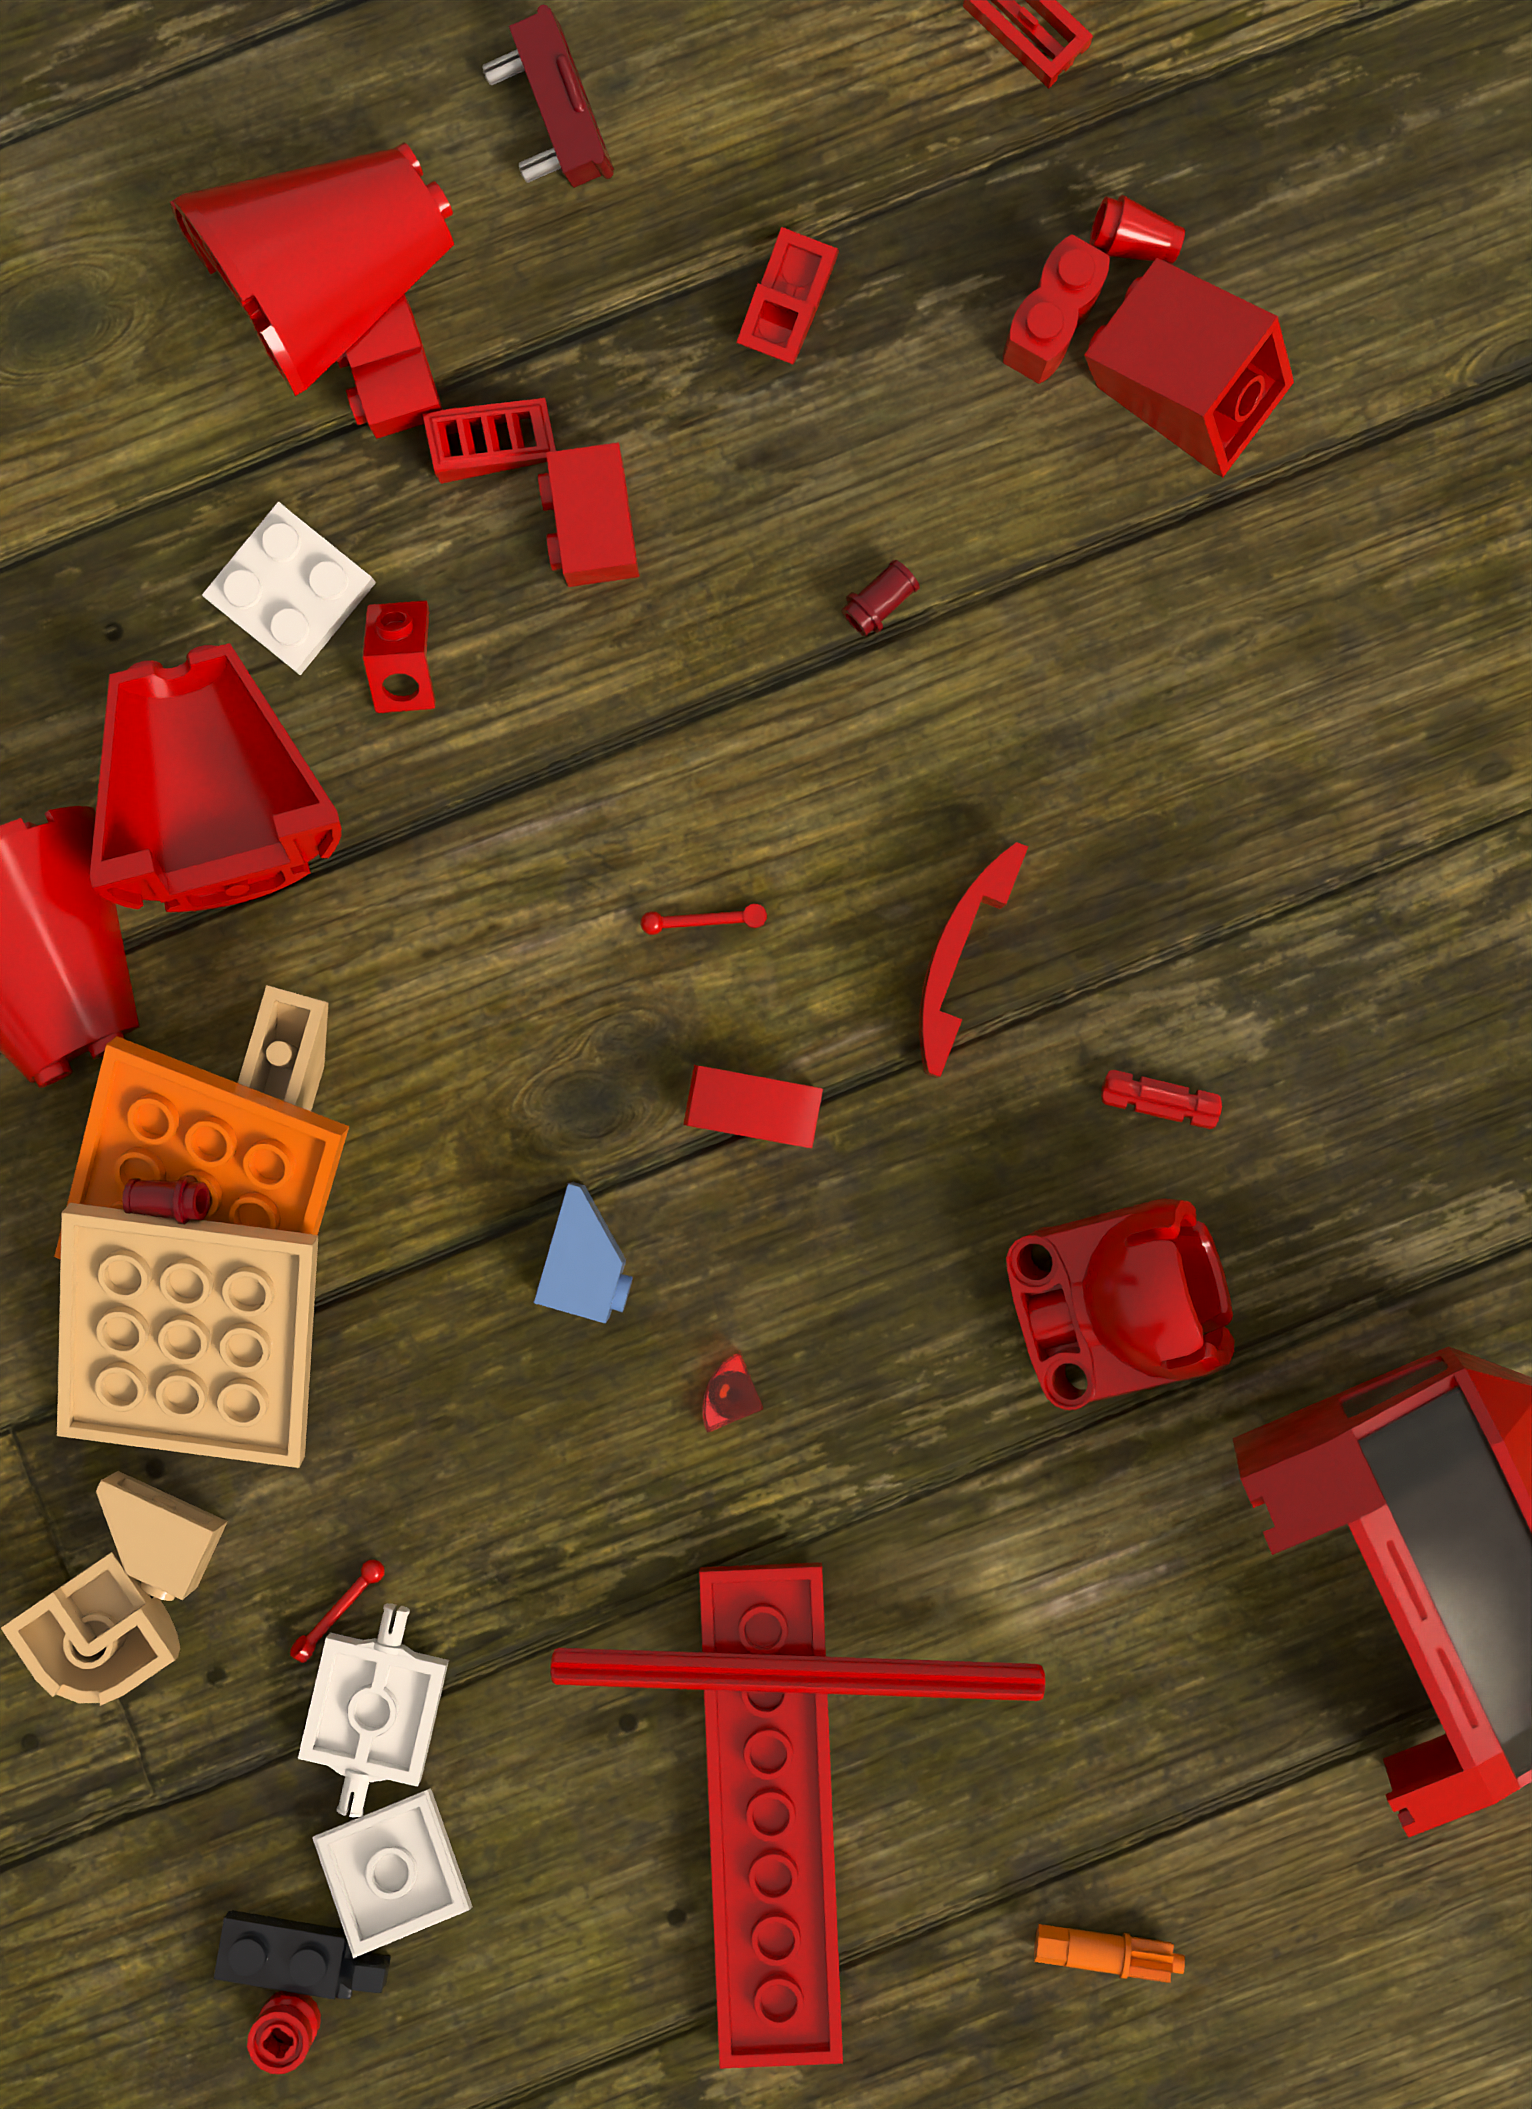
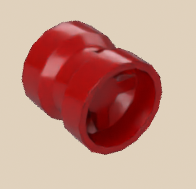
(294, 2021)

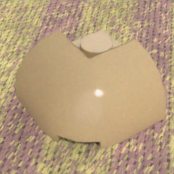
(95, 1635)

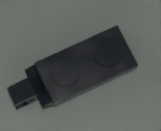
(295, 1957)

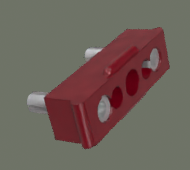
(560, 97)

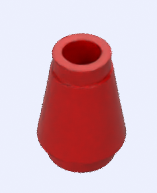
(1135, 232)

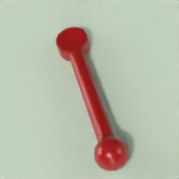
(753, 916)
(304, 1646)

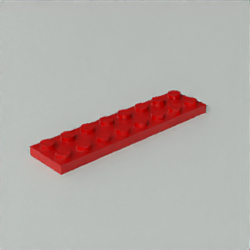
(771, 1827)

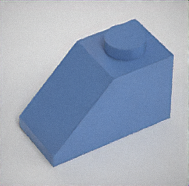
(583, 1262)

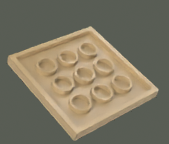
(185, 1335)

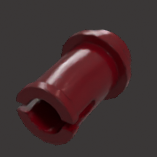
(879, 598)
(167, 1199)

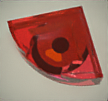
(730, 1394)

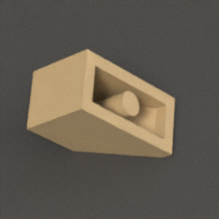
(287, 1047)
(158, 1535)

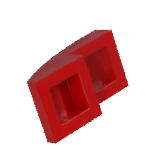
(788, 296)
(753, 1106)

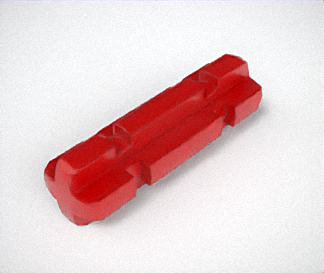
(1161, 1099)

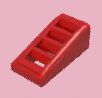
(465, 419)

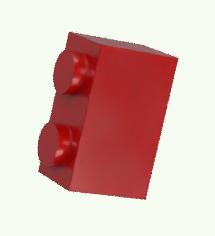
(591, 515)

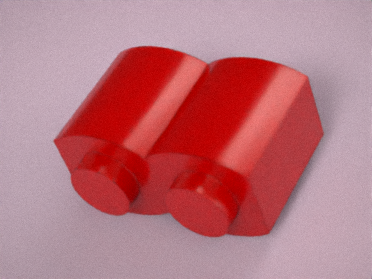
(1055, 309)
(391, 374)

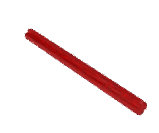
(797, 1674)

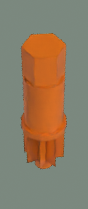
(1107, 1953)

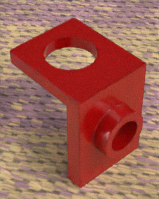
(398, 645)

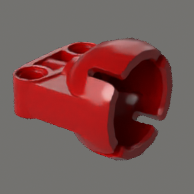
(1123, 1302)

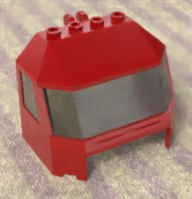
(1440, 1504)

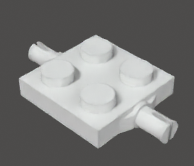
(373, 1709)

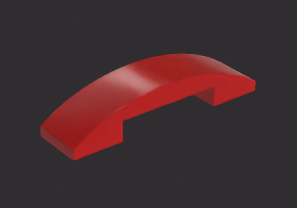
(938, 1028)

